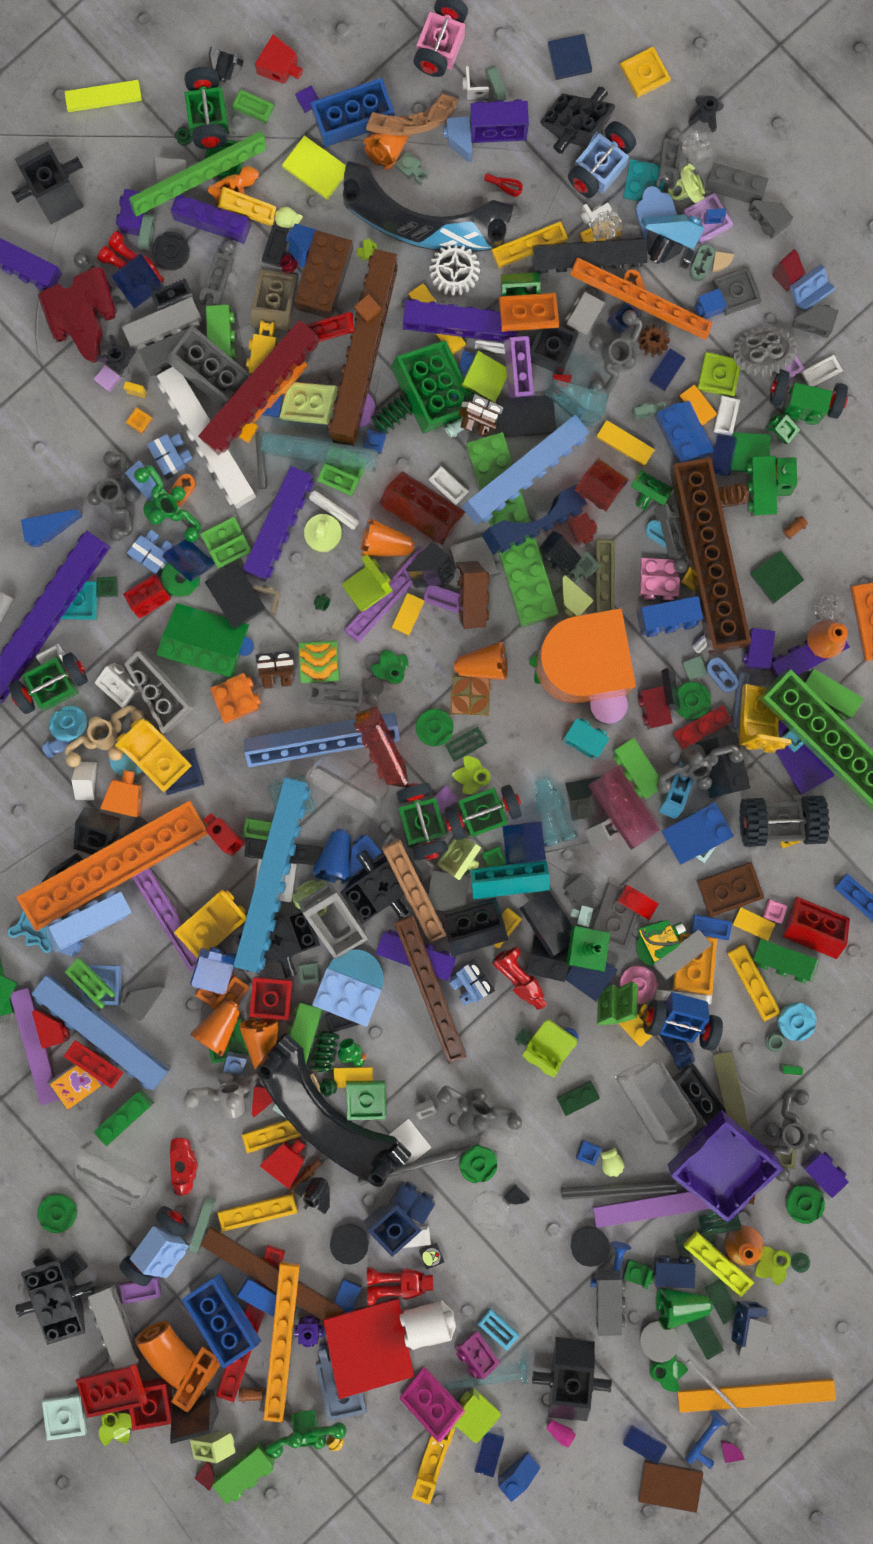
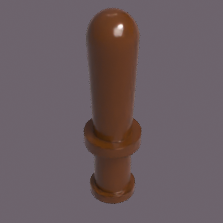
(309, 1171)

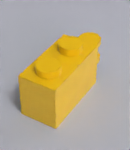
(261, 346)

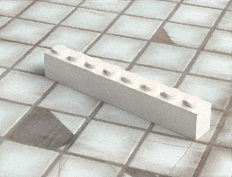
(196, 419)

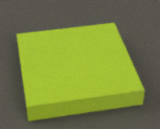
(718, 375)
(485, 377)

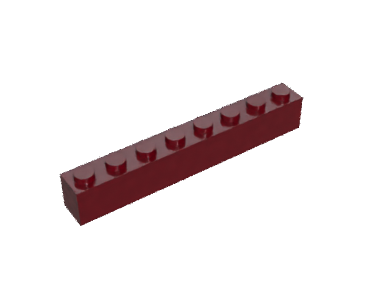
(259, 387)

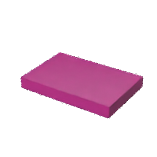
(432, 1404)

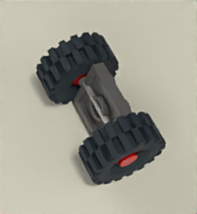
(784, 821)

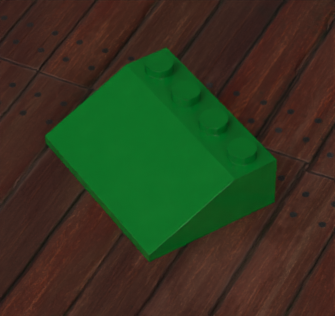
(428, 381)
(202, 641)

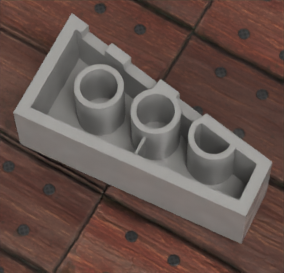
(162, 696)

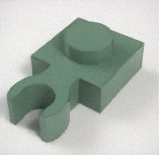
(409, 167)
(644, 411)
(584, 567)

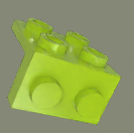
(367, 585)
(549, 1047)
(478, 1415)

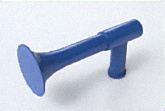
(620, 1249)
(694, 1453)

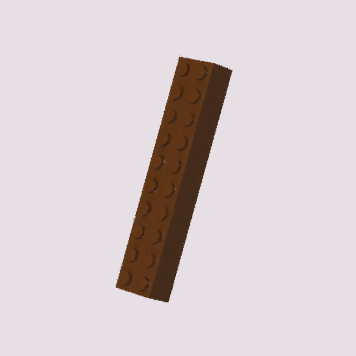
(363, 351)
(710, 555)

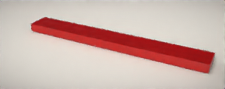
(234, 1372)

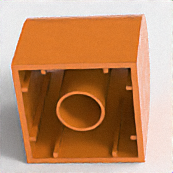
(586, 658)

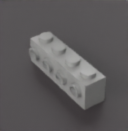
(162, 324)
(114, 1326)

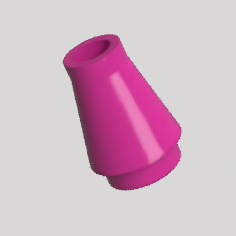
(561, 1433)

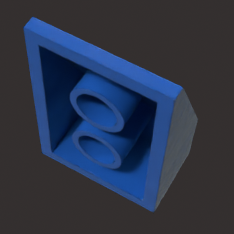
(697, 833)

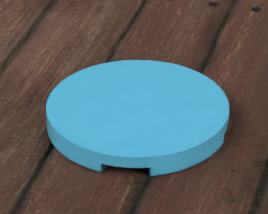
(359, 965)

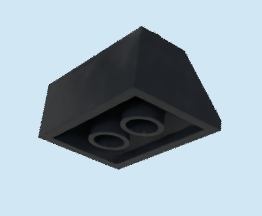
(431, 568)
(725, 775)
(474, 926)
(698, 1096)

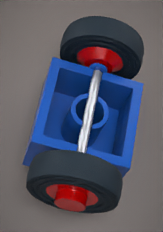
(684, 1019)

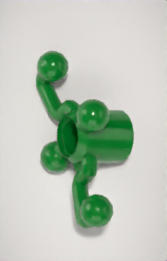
(164, 505)
(305, 1434)

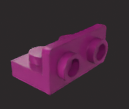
(477, 1356)

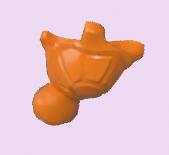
(234, 182)

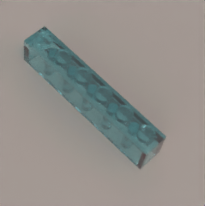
(319, 452)

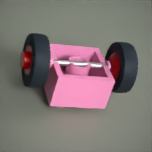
(441, 37)

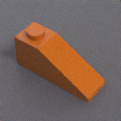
(196, 1379)

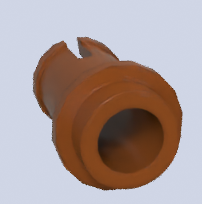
(795, 527)
(250, 1394)

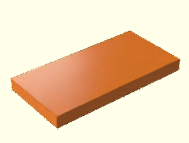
(863, 606)

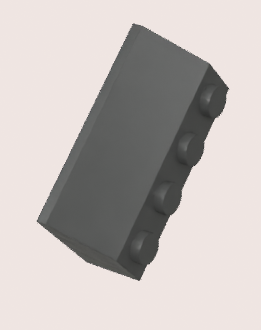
(207, 366)

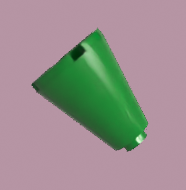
(681, 1307)

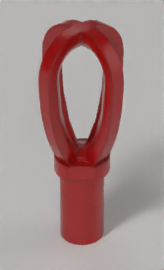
(510, 181)

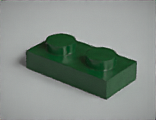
(578, 1098)

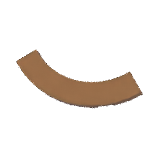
(414, 123)

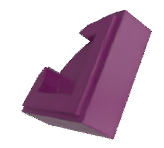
(731, 1452)

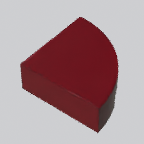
(206, 1476)

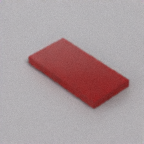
(111, 1390)

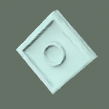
(64, 1417)

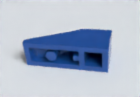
(46, 527)

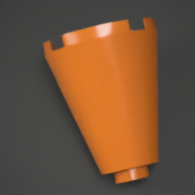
(384, 148)
(385, 541)
(827, 638)
(484, 663)
(218, 1027)
(259, 1037)
(744, 1246)

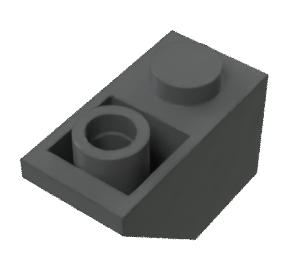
(771, 216)

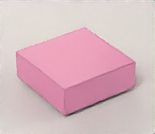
(774, 911)

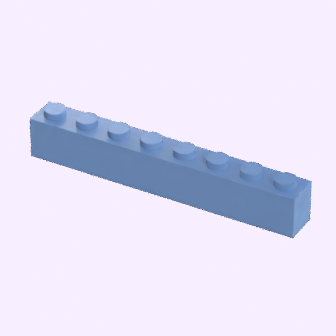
(525, 470)
(309, 741)
(100, 1032)

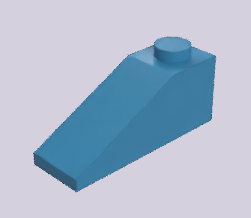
(679, 228)
(675, 799)

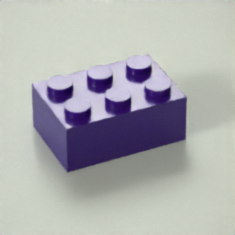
(499, 121)

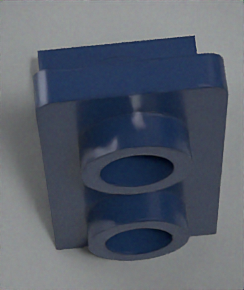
(679, 1051)
(743, 1313)

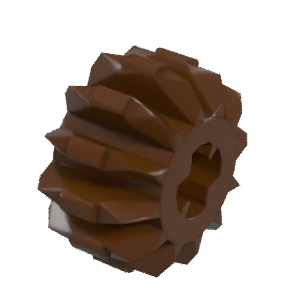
(655, 334)
(733, 495)

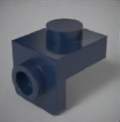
(616, 319)

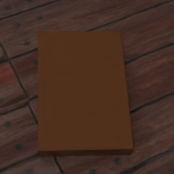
(730, 889)
(670, 1486)

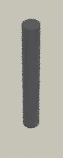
(260, 461)

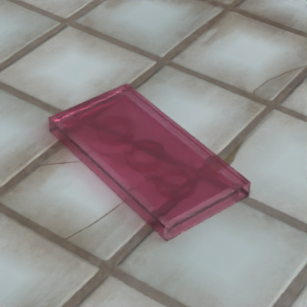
(624, 807)

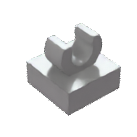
(424, 1109)

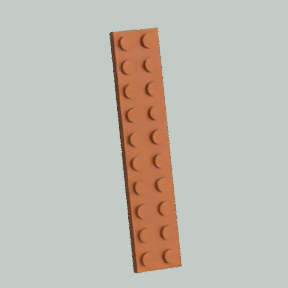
(112, 866)

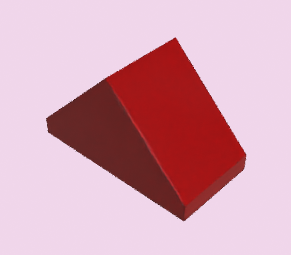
(261, 1099)

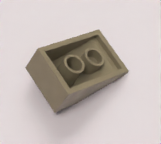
(274, 299)

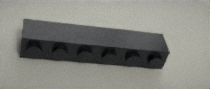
(598, 253)

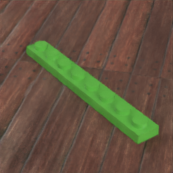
(197, 173)

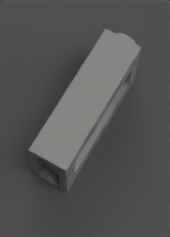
(336, 945)

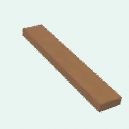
(413, 890)

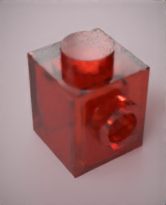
(583, 528)

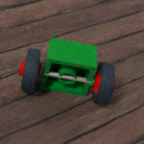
(206, 108)
(807, 402)
(49, 684)
(483, 812)
(420, 824)

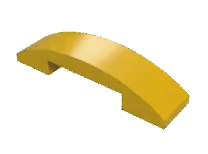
(430, 1468)

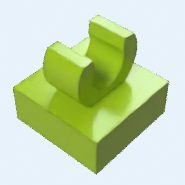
(367, 250)

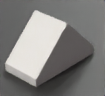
(85, 781)

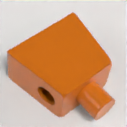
(124, 796)

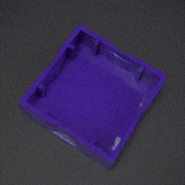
(724, 1166)

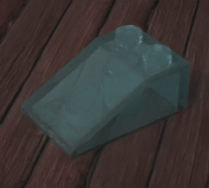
(584, 402)

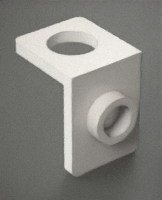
(470, 91)
(50, 653)

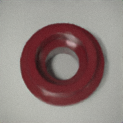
(288, 264)

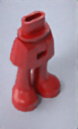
(117, 244)
(525, 986)
(411, 1284)

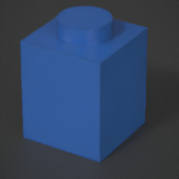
(710, 304)

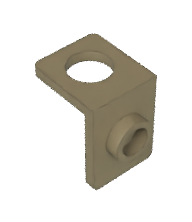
(270, 591)

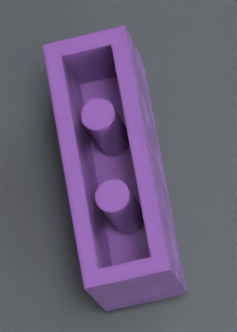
(518, 367)

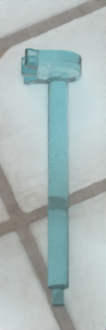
(492, 1380)

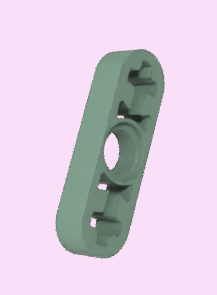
(202, 1224)

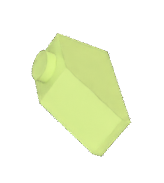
(573, 598)
(213, 1446)

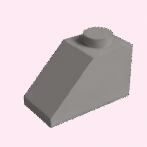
(602, 833)

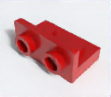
(146, 596)

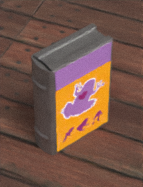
(73, 1085)

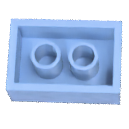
(347, 997)

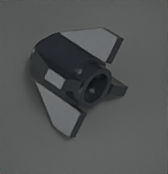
(225, 64)
(707, 110)
(662, 248)
(117, 356)
(315, 1192)

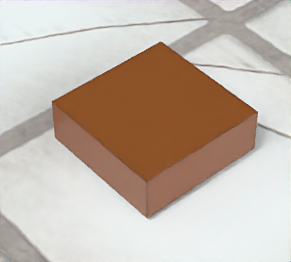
(367, 308)

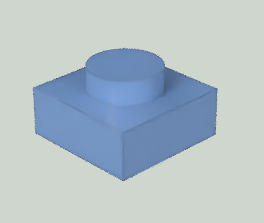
(234, 1063)

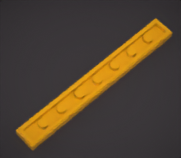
(281, 1342)
(757, 1395)

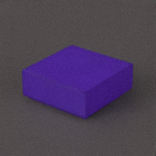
(305, 98)

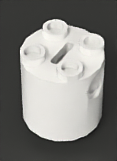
(428, 1325)

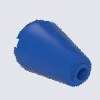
(334, 859)

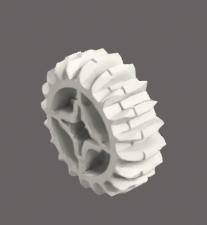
(462, 270)

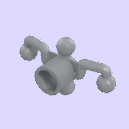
(229, 1094)

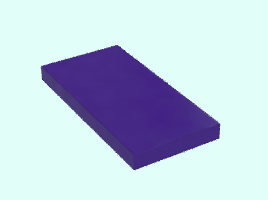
(802, 765)

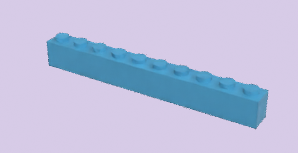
(271, 876)

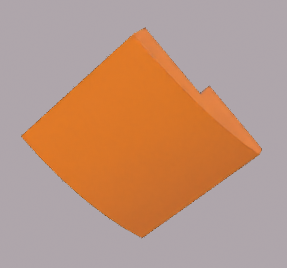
(235, 991)

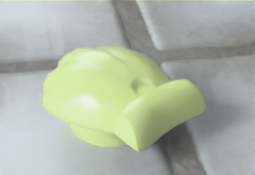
(287, 217)
(612, 1163)

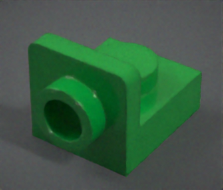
(783, 427)
(638, 1273)

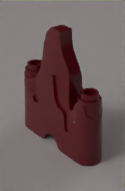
(77, 311)

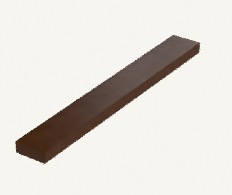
(430, 988)
(266, 1273)

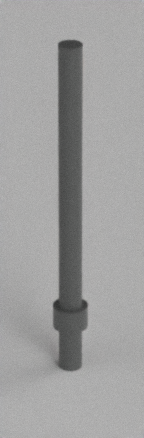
(450, 1155)

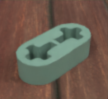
(495, 83)
(146, 232)
(698, 261)

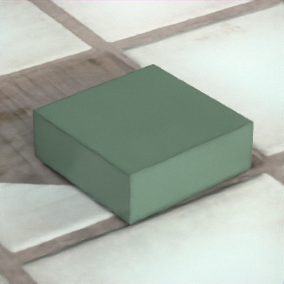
(694, 668)
(309, 973)

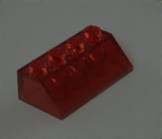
(421, 507)
(382, 747)

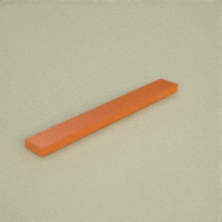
(641, 298)

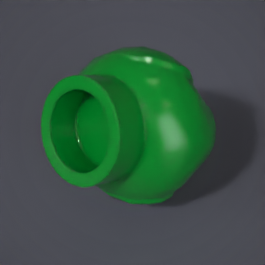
(351, 1051)

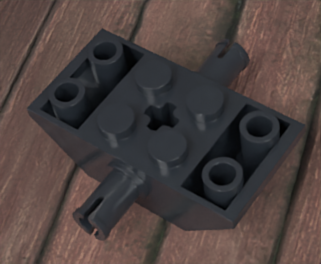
(577, 118)
(48, 182)
(367, 896)
(296, 936)
(55, 1301)
(572, 1361)

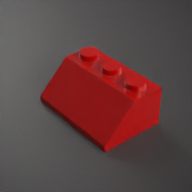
(817, 928)

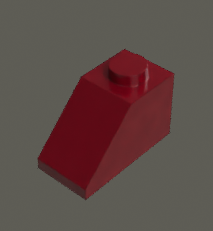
(789, 270)

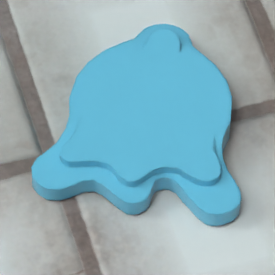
(25, 928)

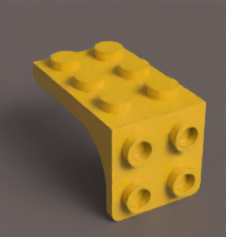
(758, 723)
(153, 753)
(211, 923)

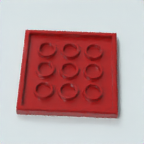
(367, 1348)

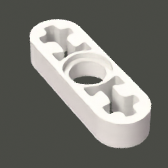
(662, 994)

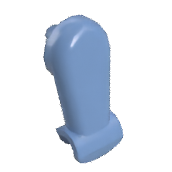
(54, 747)

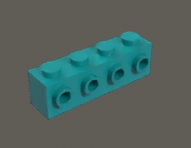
(510, 879)

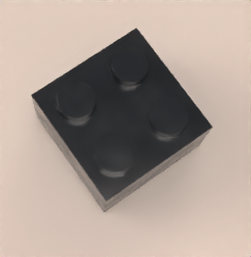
(553, 348)

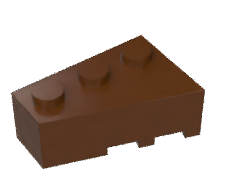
(473, 594)

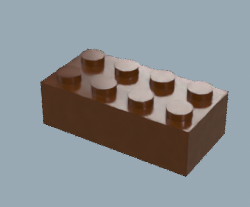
(323, 274)

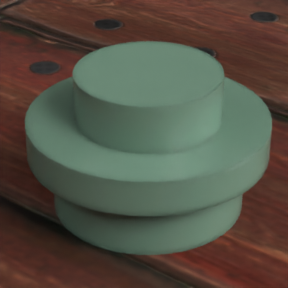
(775, 1042)

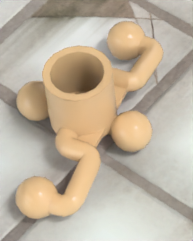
(96, 727)

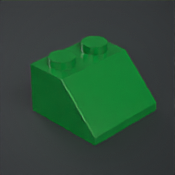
(520, 284)

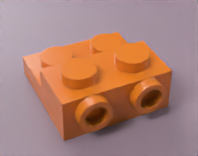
(235, 698)

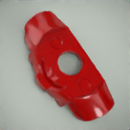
(181, 1151)

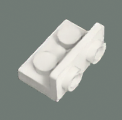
(117, 684)

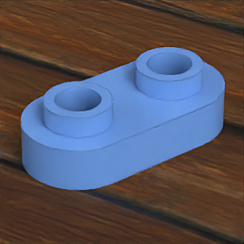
(724, 673)

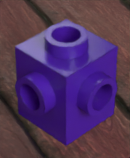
(308, 1324)

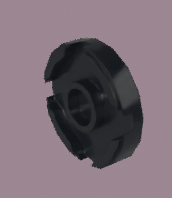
(171, 251)
(349, 1244)
(590, 1246)

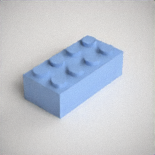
(87, 922)

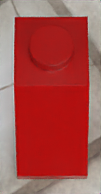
(637, 902)
(49, 1028)

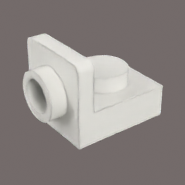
(587, 216)

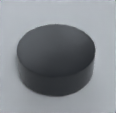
(686, 258)

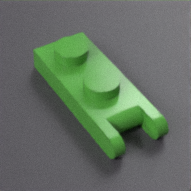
(89, 981)

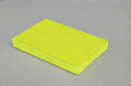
(315, 167)

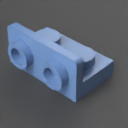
(811, 288)

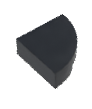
(516, 1196)

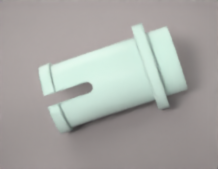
(454, 428)

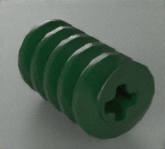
(391, 414)
(324, 1051)

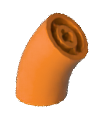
(165, 1352)

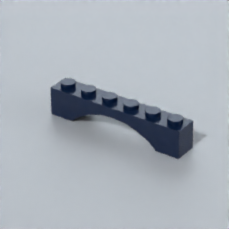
(506, 534)

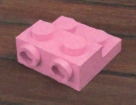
(658, 579)

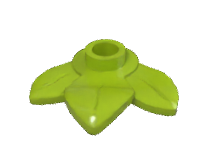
(468, 775)
(771, 1268)
(115, 1428)

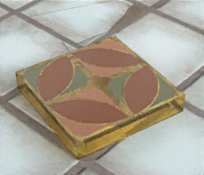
(470, 696)

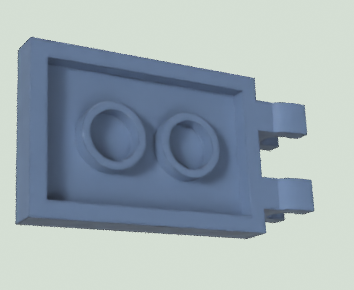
(336, 1407)

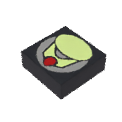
(431, 1256)

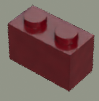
(654, 708)

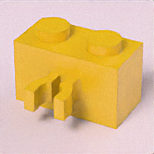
(635, 1029)

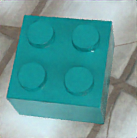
(585, 738)

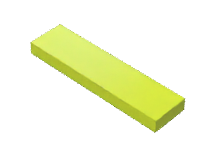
(103, 96)
(718, 1263)

